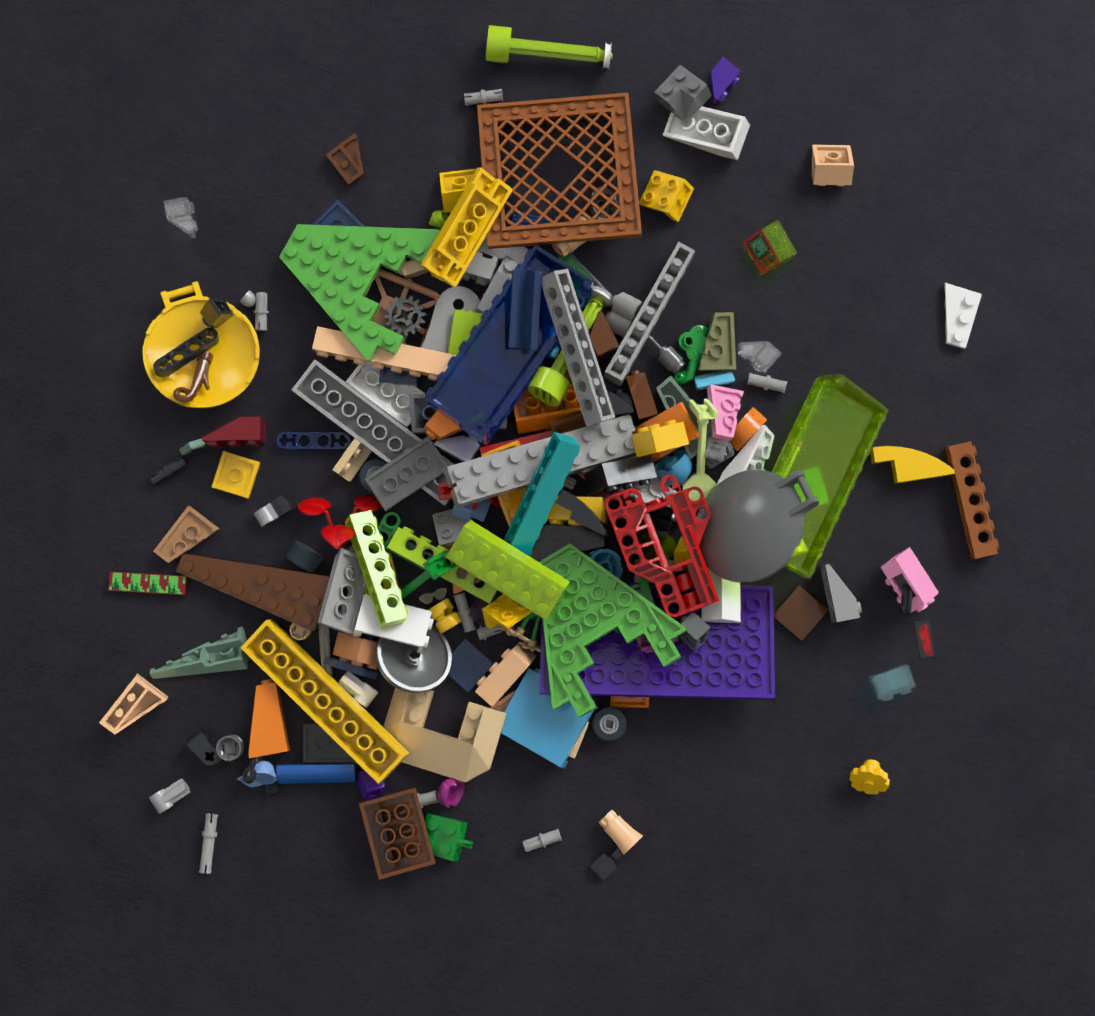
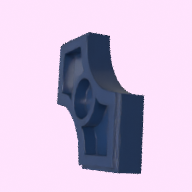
(350, 667)

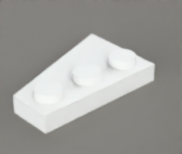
(960, 314)

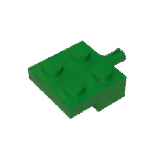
(446, 836)

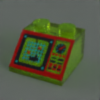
(770, 247)

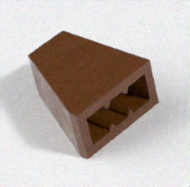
(641, 396)

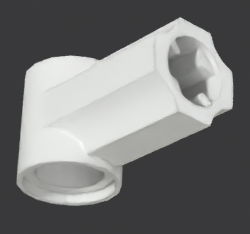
(360, 690)

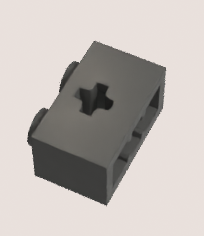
(697, 631)

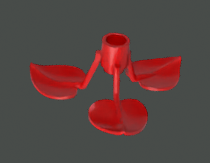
(337, 535)

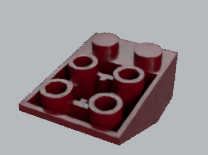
(240, 431)

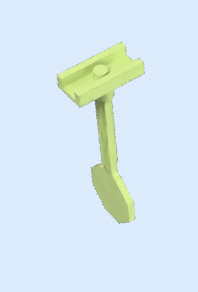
(700, 479)

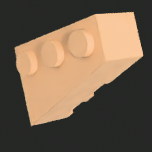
(504, 674)
(132, 704)

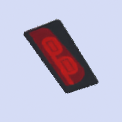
(924, 639)

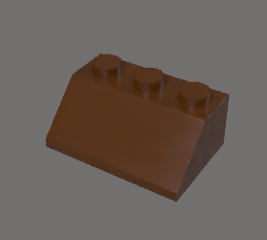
(602, 338)

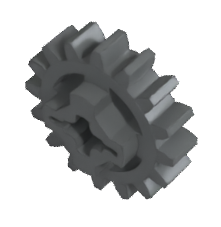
(413, 312)

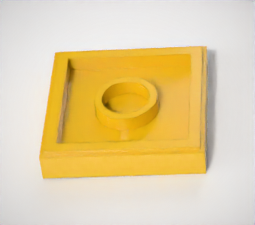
(236, 474)

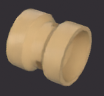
(297, 632)

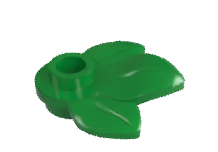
(697, 339)

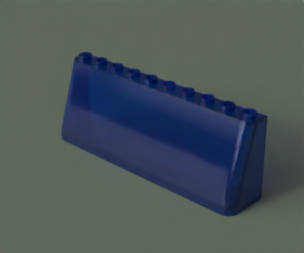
(486, 373)

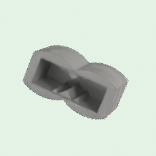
(623, 313)

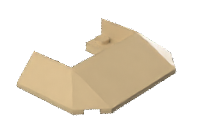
(438, 752)

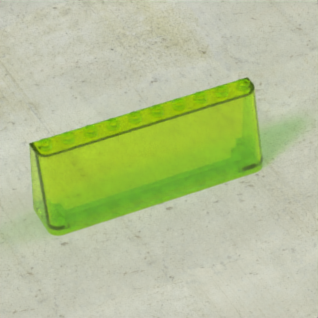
(830, 447)

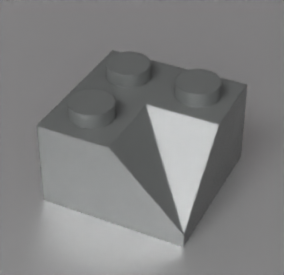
(683, 93)

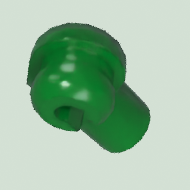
(687, 375)

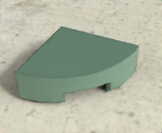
(186, 449)

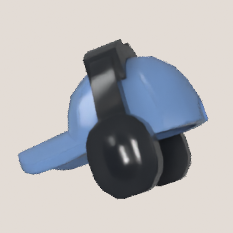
(260, 773)

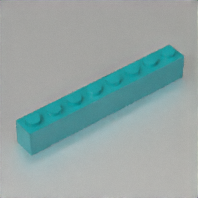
(542, 492)

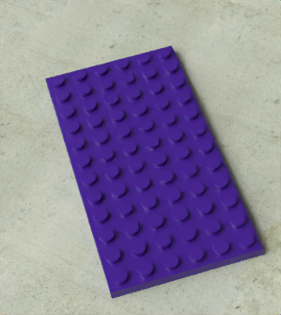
(728, 665)

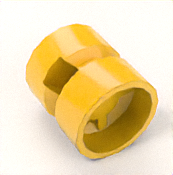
(444, 615)

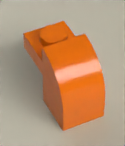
(747, 428)

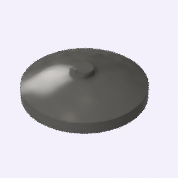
(413, 670)

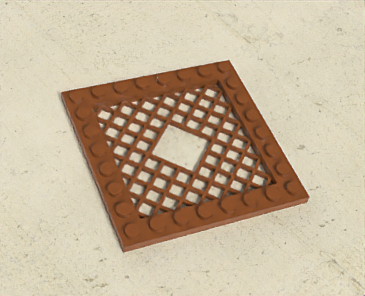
(617, 106)

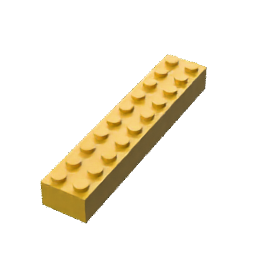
(325, 700)

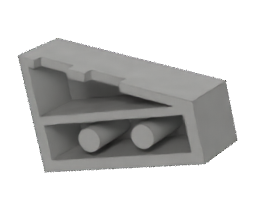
(481, 269)

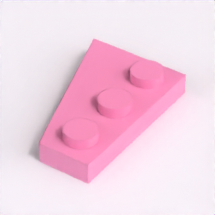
(727, 405)

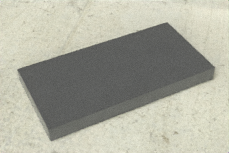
(406, 473)

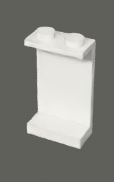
(411, 632)

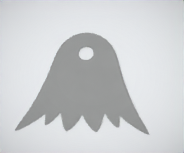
(441, 323)

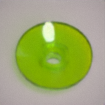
(668, 546)

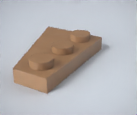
(185, 534)

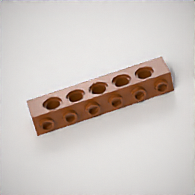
(967, 511)

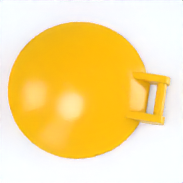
(234, 355)

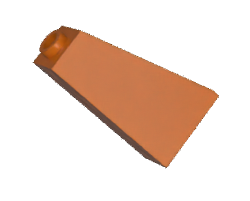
(268, 722)

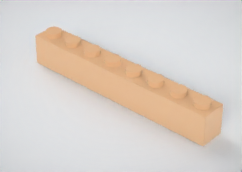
(408, 358)

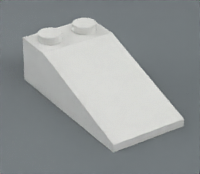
(710, 131)

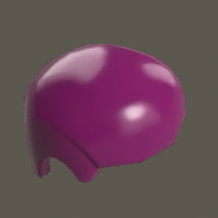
(450, 792)

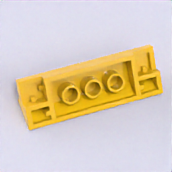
(466, 227)

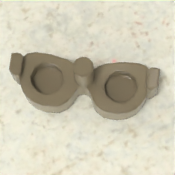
(438, 594)

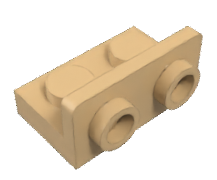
(352, 460)

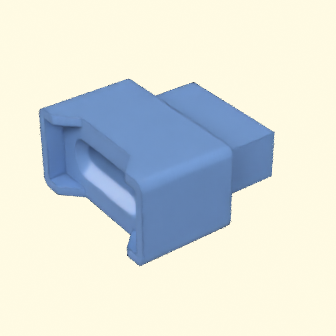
(467, 512)

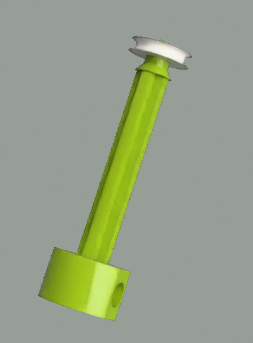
(501, 44)
(550, 384)

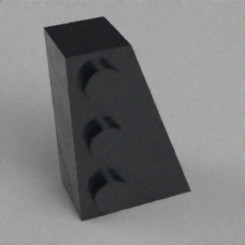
(620, 475)

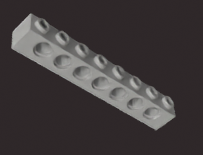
(649, 314)
(577, 347)

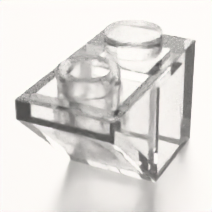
(179, 214)
(760, 353)

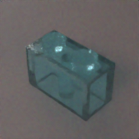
(892, 682)

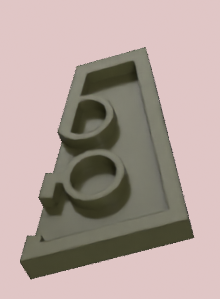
(720, 344)

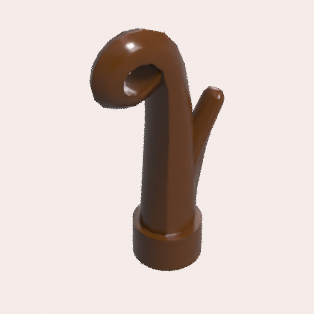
(200, 377)

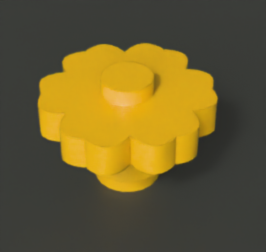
(869, 778)

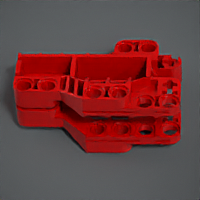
(691, 532)

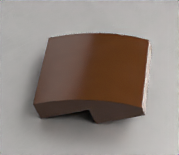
(800, 612)

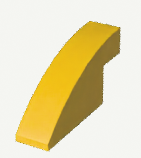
(910, 463)

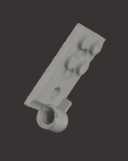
(334, 593)

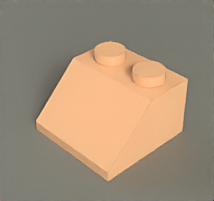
(832, 165)

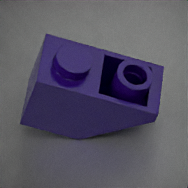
(721, 79)

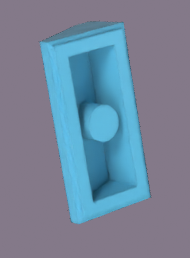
(717, 378)

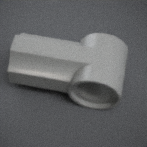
(166, 797)

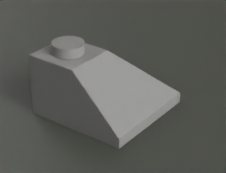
(459, 447)

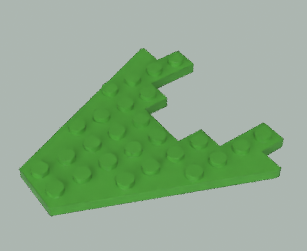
(340, 266)
(586, 612)

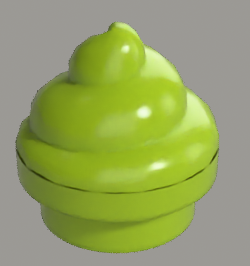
(438, 219)

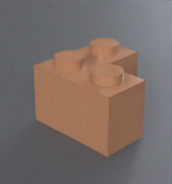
(355, 649)

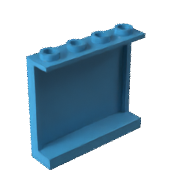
(538, 726)

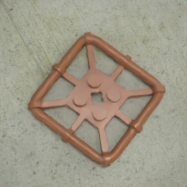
(384, 303)

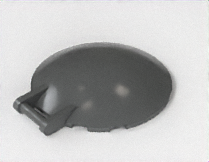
(754, 524)

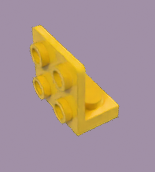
(667, 194)
(504, 612)

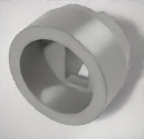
(249, 299)

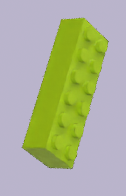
(508, 569)

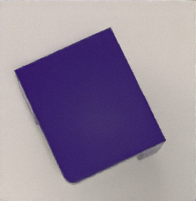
(368, 786)

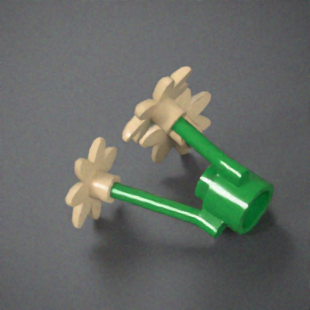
(528, 643)

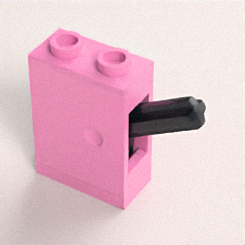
(909, 582)

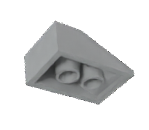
(495, 287)
(840, 600)

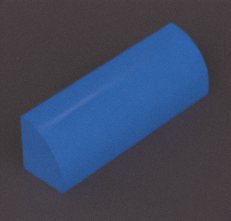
(316, 773)

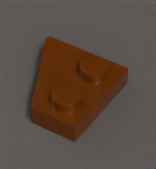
(347, 159)

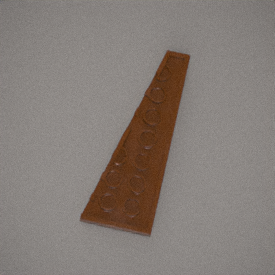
(279, 591)

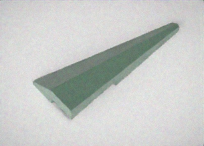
(208, 658)

